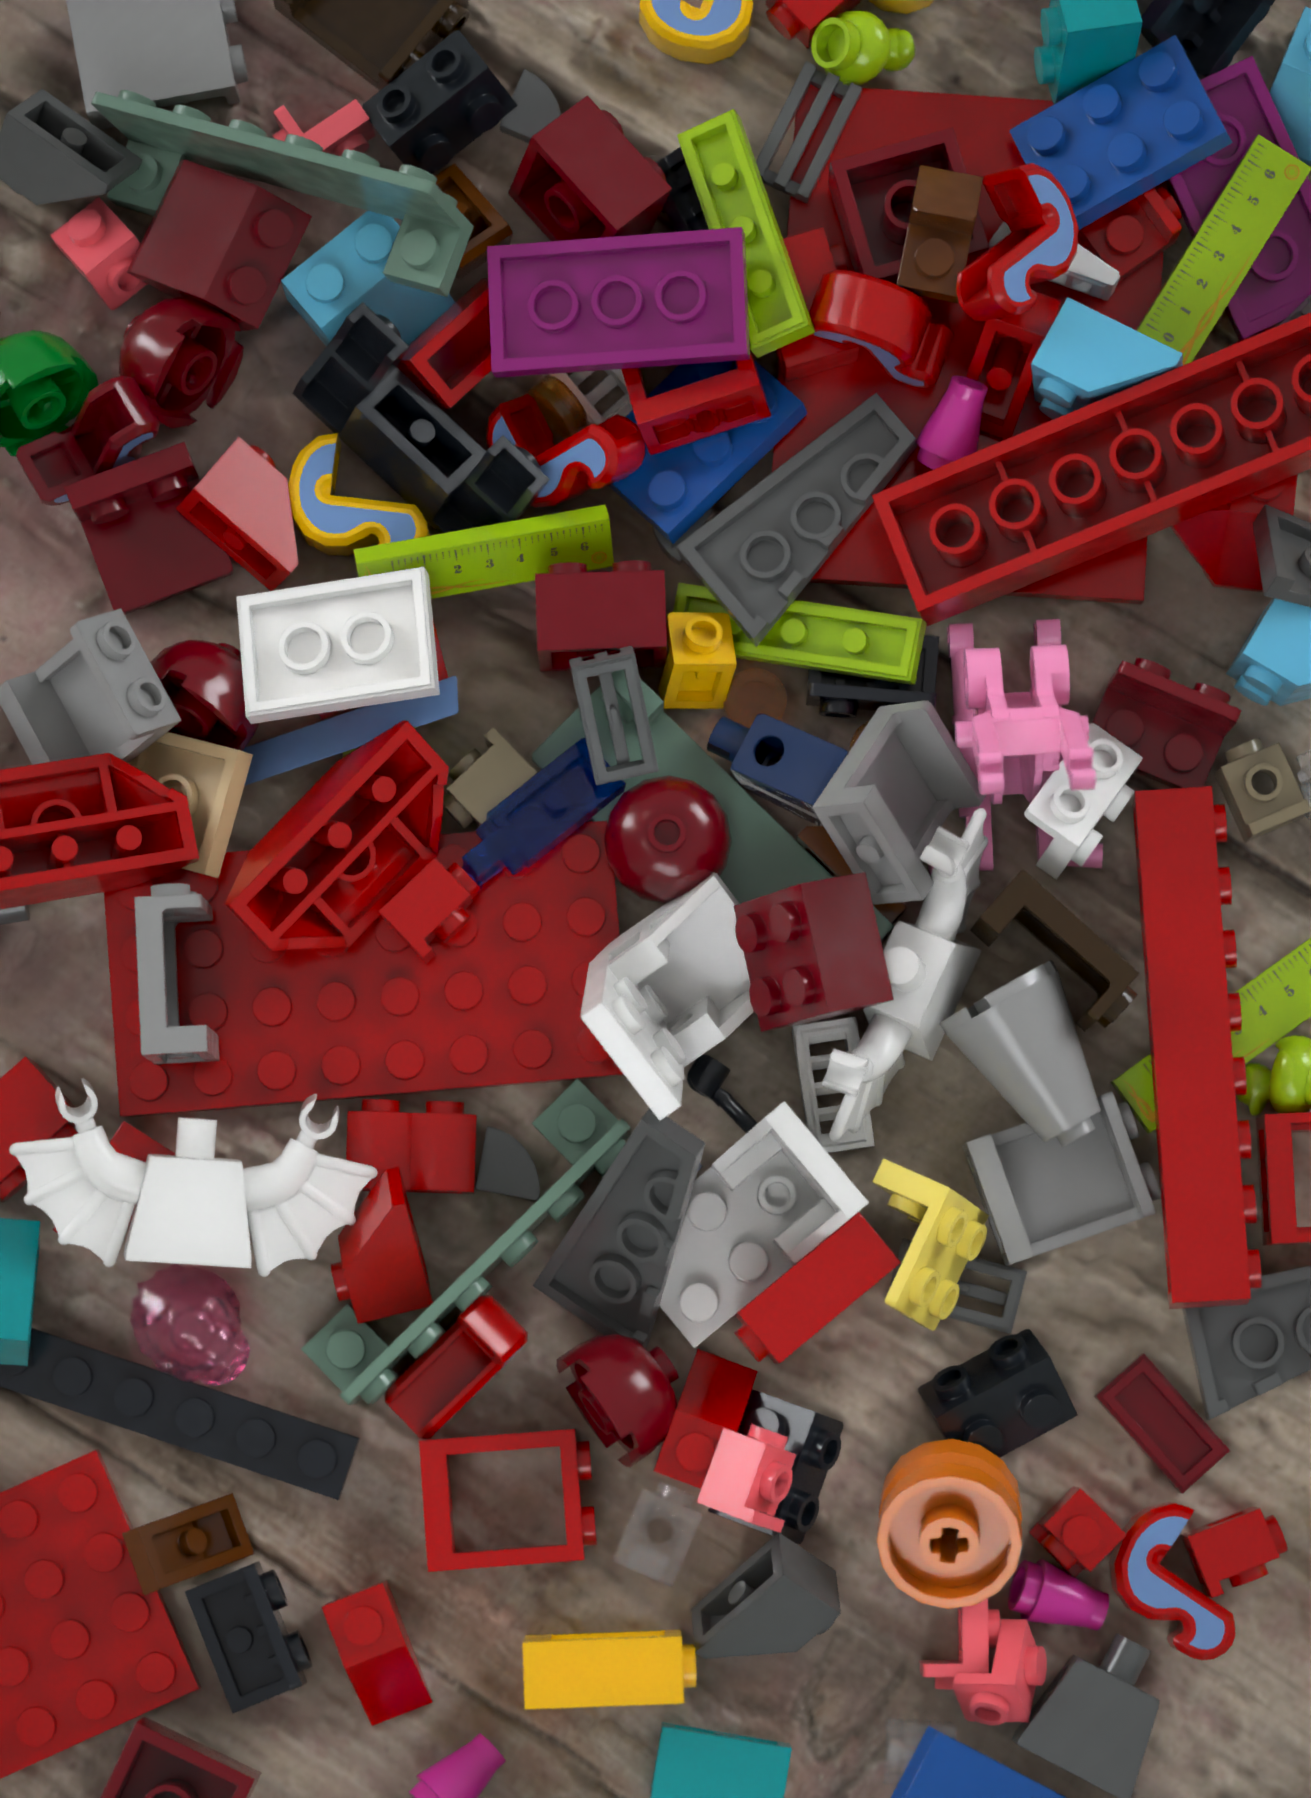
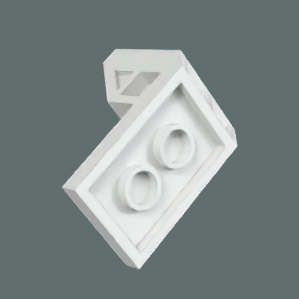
(669, 991)
(753, 1221)

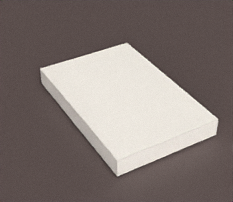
(337, 645)

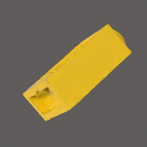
(607, 1669)

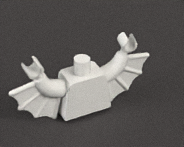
(925, 975)
(190, 1202)

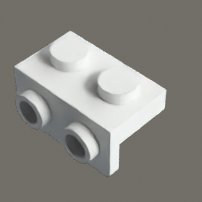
(1073, 814)

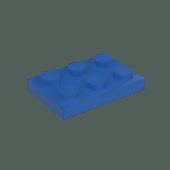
(1125, 131)
(686, 481)

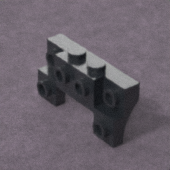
(410, 438)

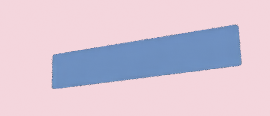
(346, 732)

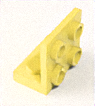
(947, 1237)

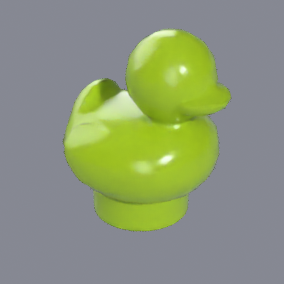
(860, 46)
(1288, 1082)

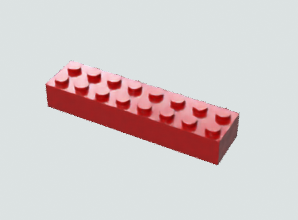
(1104, 474)

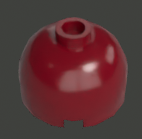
(181, 357)
(206, 691)
(666, 838)
(622, 1392)

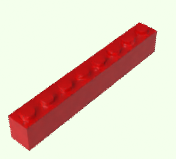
(1192, 1048)

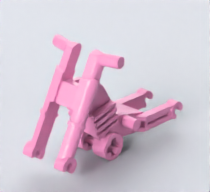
(1017, 736)

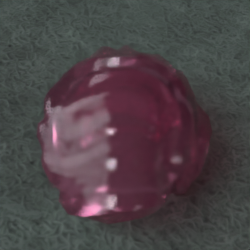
(190, 1325)

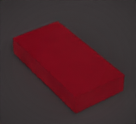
(1162, 1423)

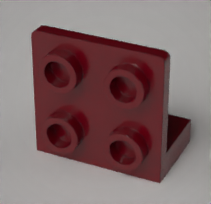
(138, 535)
(1166, 722)

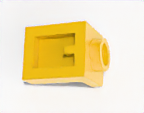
(698, 661)

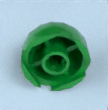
(39, 386)

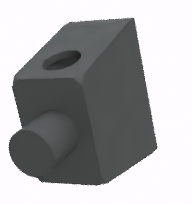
(1095, 1719)

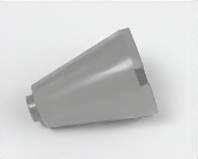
(1031, 1053)

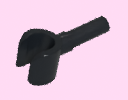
(706, 1079)

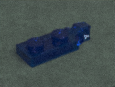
(539, 815)

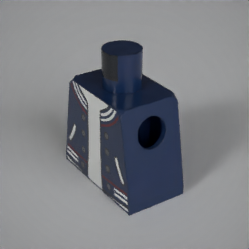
(794, 780)

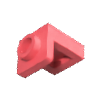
(342, 130)
(101, 252)
(976, 1635)
(1010, 1687)

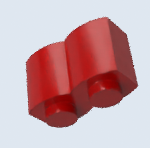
(430, 1148)

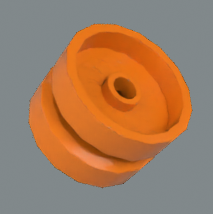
(950, 1524)

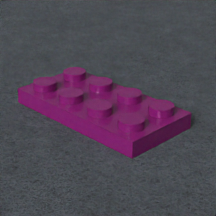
(1282, 270)
(618, 302)

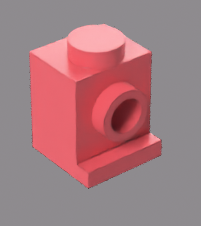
(749, 1476)

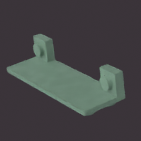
(431, 228)
(761, 851)
(364, 1363)

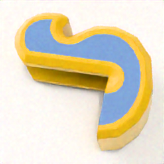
(697, 33)
(341, 522)

